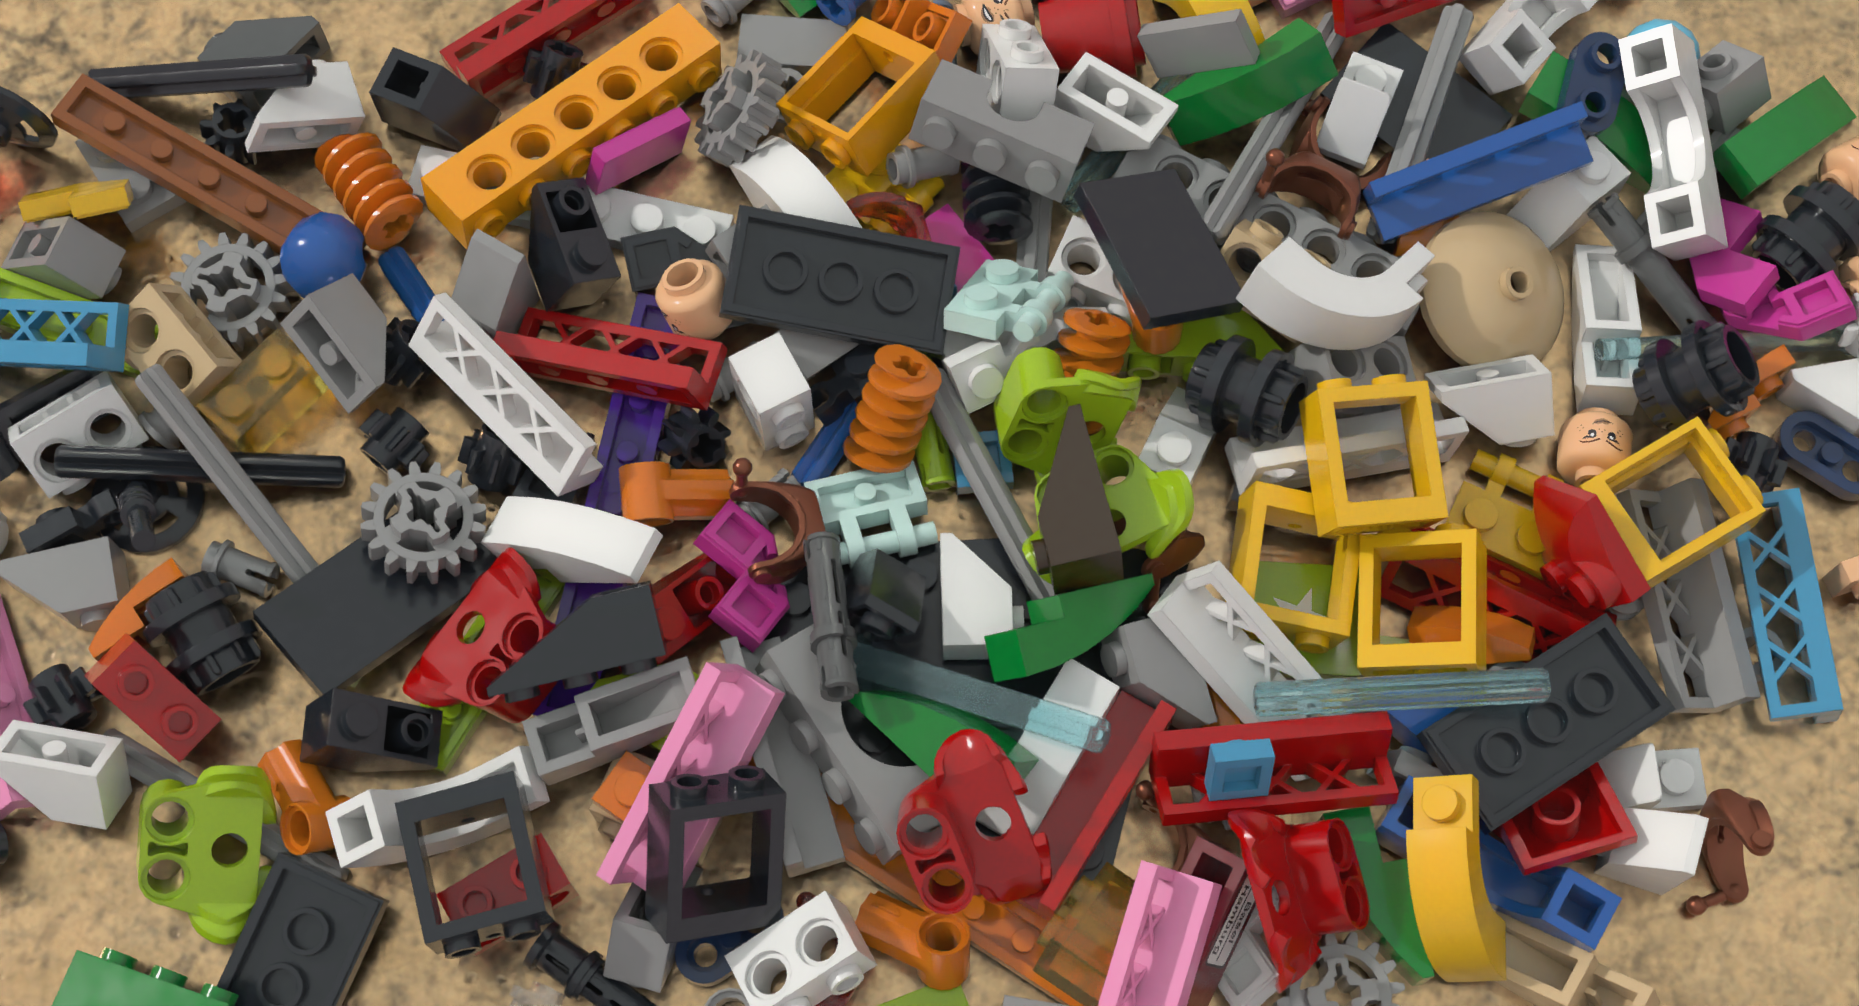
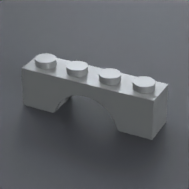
(850, 776)

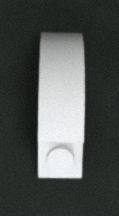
(789, 183)
(1330, 308)
(368, 827)

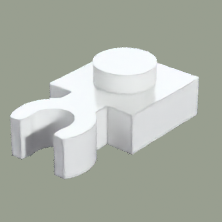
(981, 370)

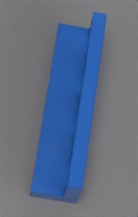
(1478, 173)

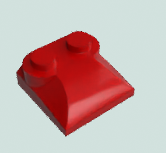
(1583, 547)
(1568, 824)

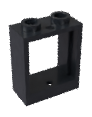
(460, 807)
(721, 906)

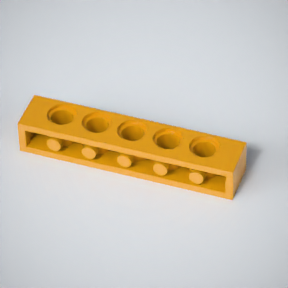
(585, 100)

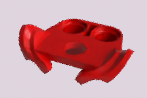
(514, 622)
(967, 778)
(1315, 884)

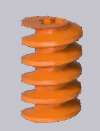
(369, 188)
(1093, 343)
(892, 409)

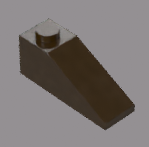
(1074, 519)

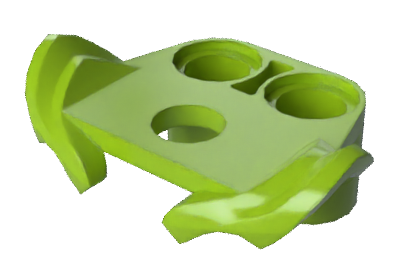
(1036, 401)
(1151, 503)
(211, 892)

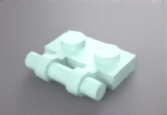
(1007, 299)
(870, 500)

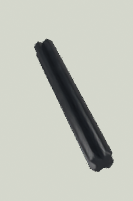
(208, 76)
(180, 466)

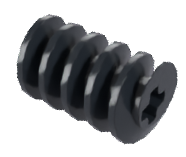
(994, 207)

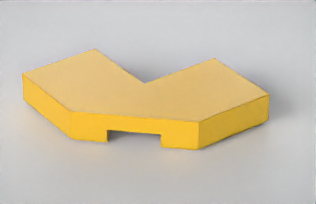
(78, 199)

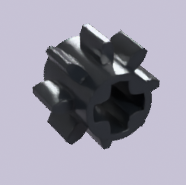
(551, 66)
(230, 130)
(401, 362)
(694, 438)
(394, 440)
(1756, 457)
(490, 461)
(62, 698)

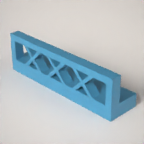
(63, 351)
(1805, 610)

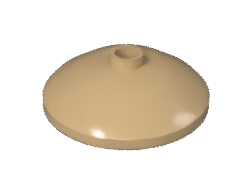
(1471, 295)

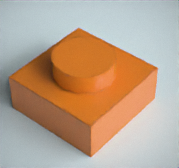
(622, 786)

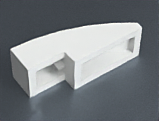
(1602, 308)
(572, 540)
(1075, 688)

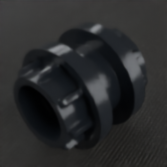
(1816, 233)
(1705, 372)
(1238, 388)
(202, 632)

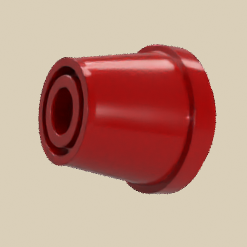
(1093, 26)

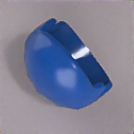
(321, 252)

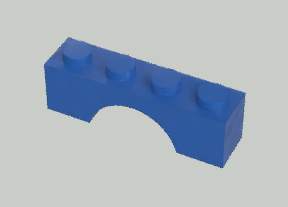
(1549, 900)

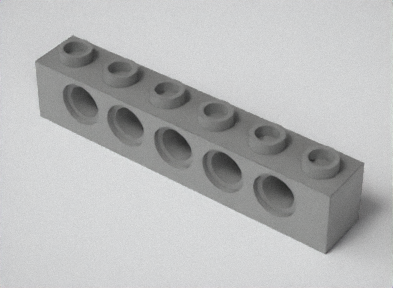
(1304, 225)

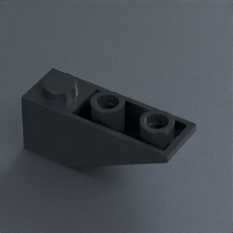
(600, 634)

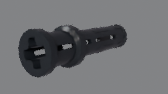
(579, 970)

